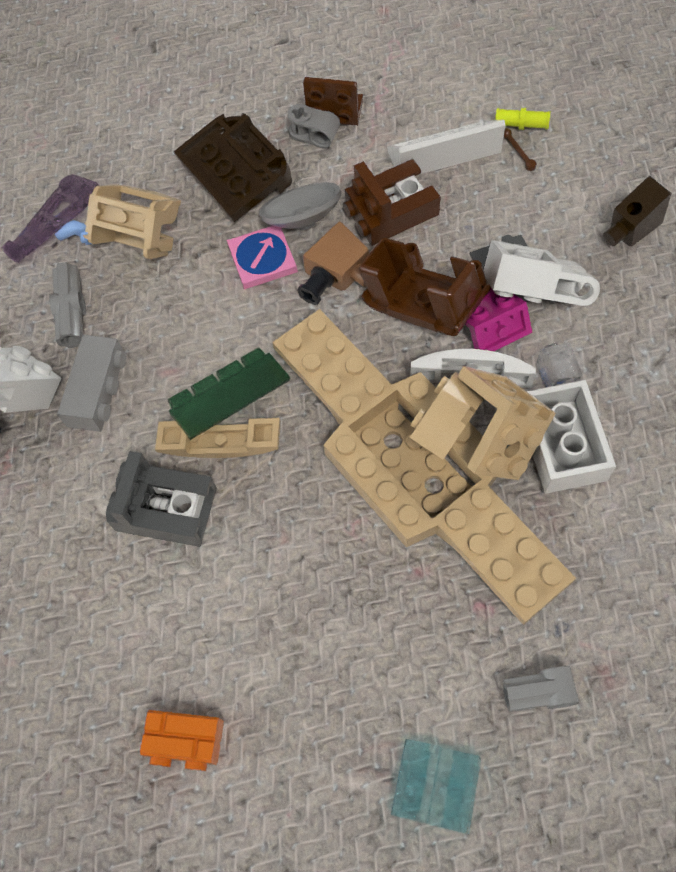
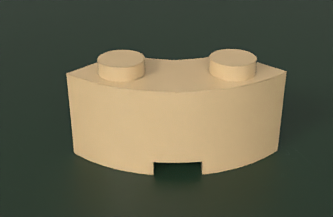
(446, 416)

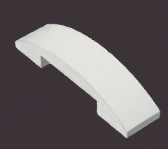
(494, 362)

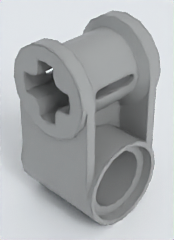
(314, 127)

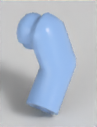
(73, 228)

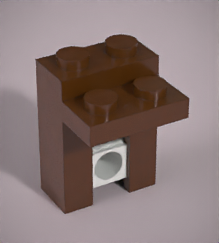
(389, 201)

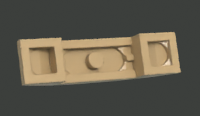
(220, 441)

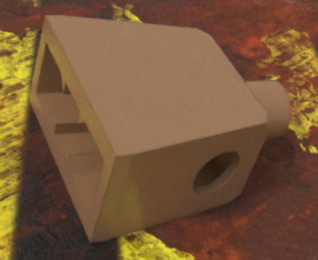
(340, 255)

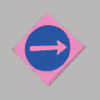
(262, 256)

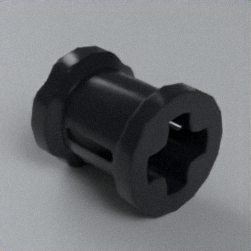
(315, 285)

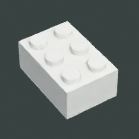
(574, 444)

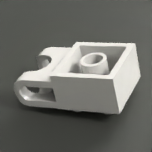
(537, 275)
(25, 381)

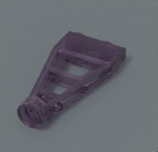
(72, 190)

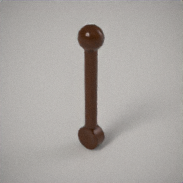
(530, 163)

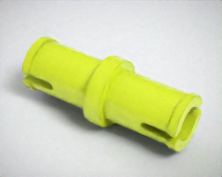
(524, 118)

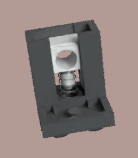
(135, 494)

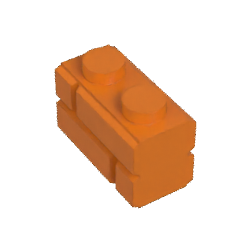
(181, 738)

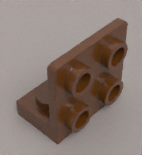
(334, 96)

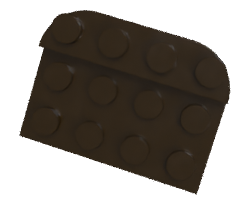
(235, 164)

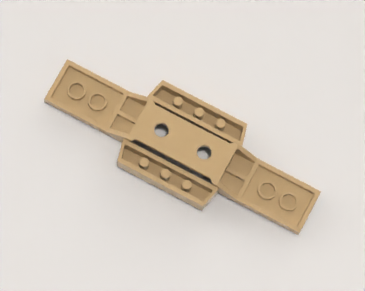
(394, 480)

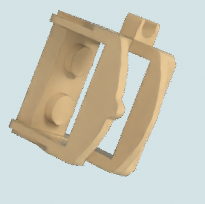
(129, 223)

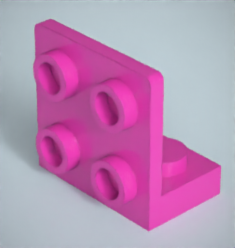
(499, 321)

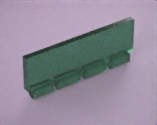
(235, 390)

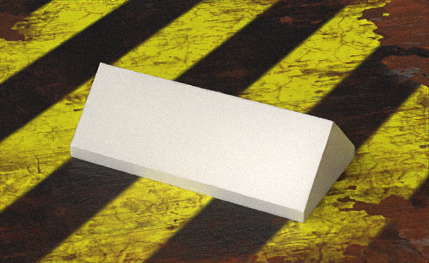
(451, 146)

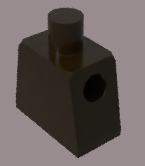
(638, 213)

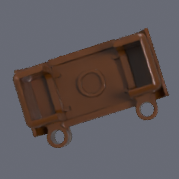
(421, 296)

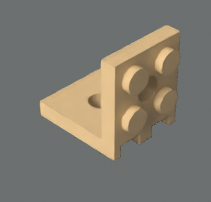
(517, 423)

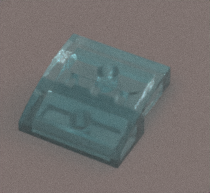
(436, 786)

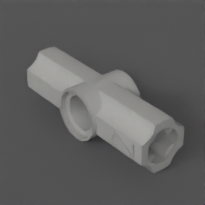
(67, 305)

